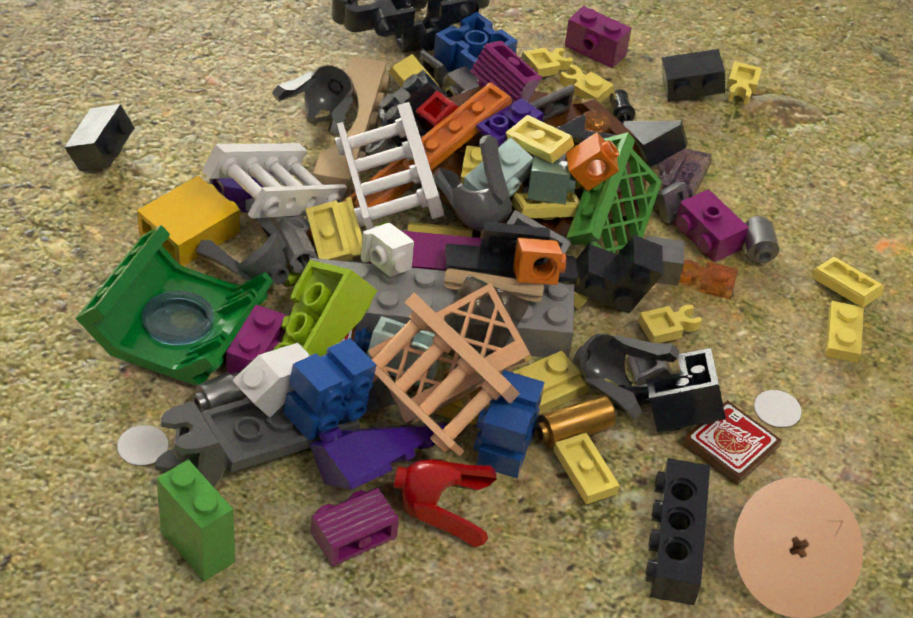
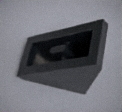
(658, 139)

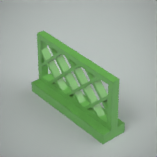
(593, 210)

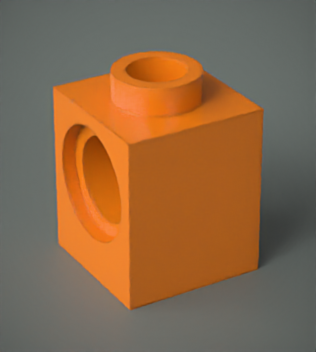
(593, 161)
(533, 249)

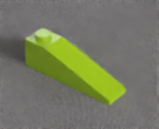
(325, 307)

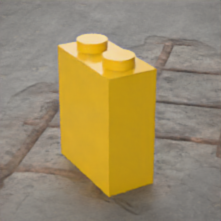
(191, 215)

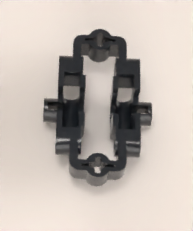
(398, 16)

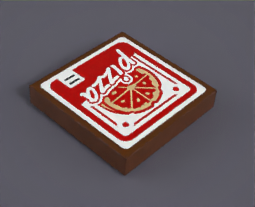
(733, 444)

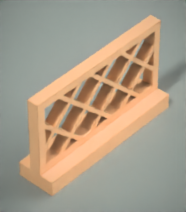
(503, 359)

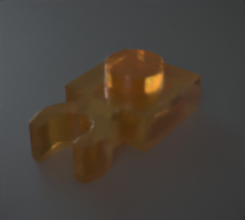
(714, 278)

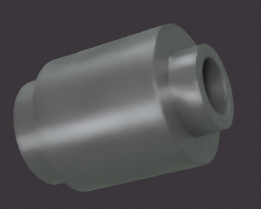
(761, 240)
(217, 392)

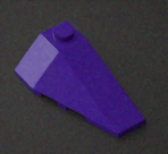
(363, 454)

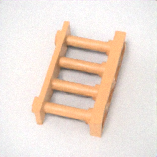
(469, 363)

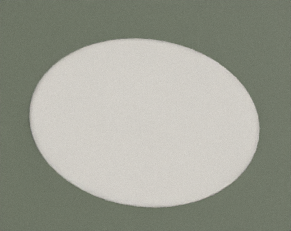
(777, 408)
(142, 445)

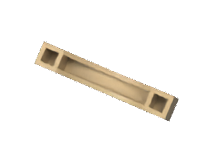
(369, 82)

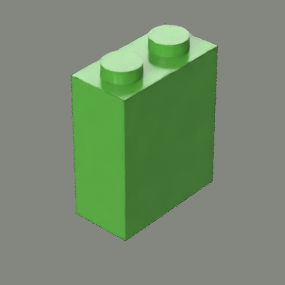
(196, 519)

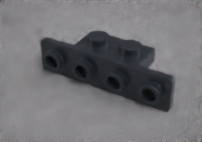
(497, 251)

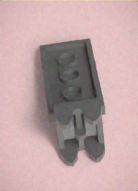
(230, 437)

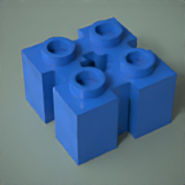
(464, 45)
(329, 388)
(509, 427)

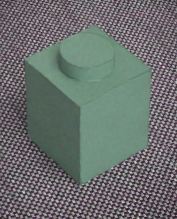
(550, 181)

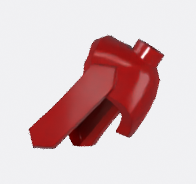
(422, 487)

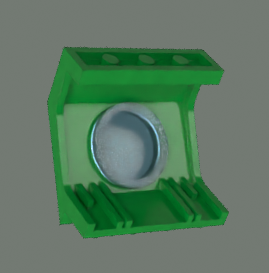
(169, 314)

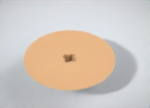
(774, 541)

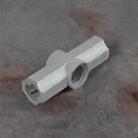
(298, 247)

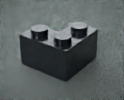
(415, 91)
(622, 277)
(687, 396)

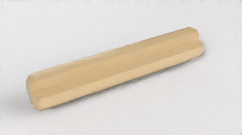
(527, 291)

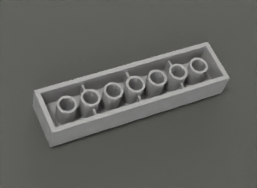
(543, 328)

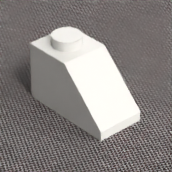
(268, 377)

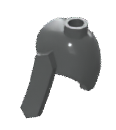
(324, 89)
(483, 205)
(267, 258)
(605, 357)

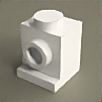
(387, 249)

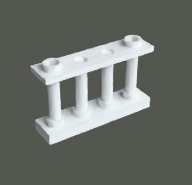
(411, 149)
(263, 164)

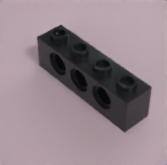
(679, 531)

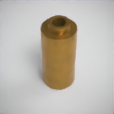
(575, 419)

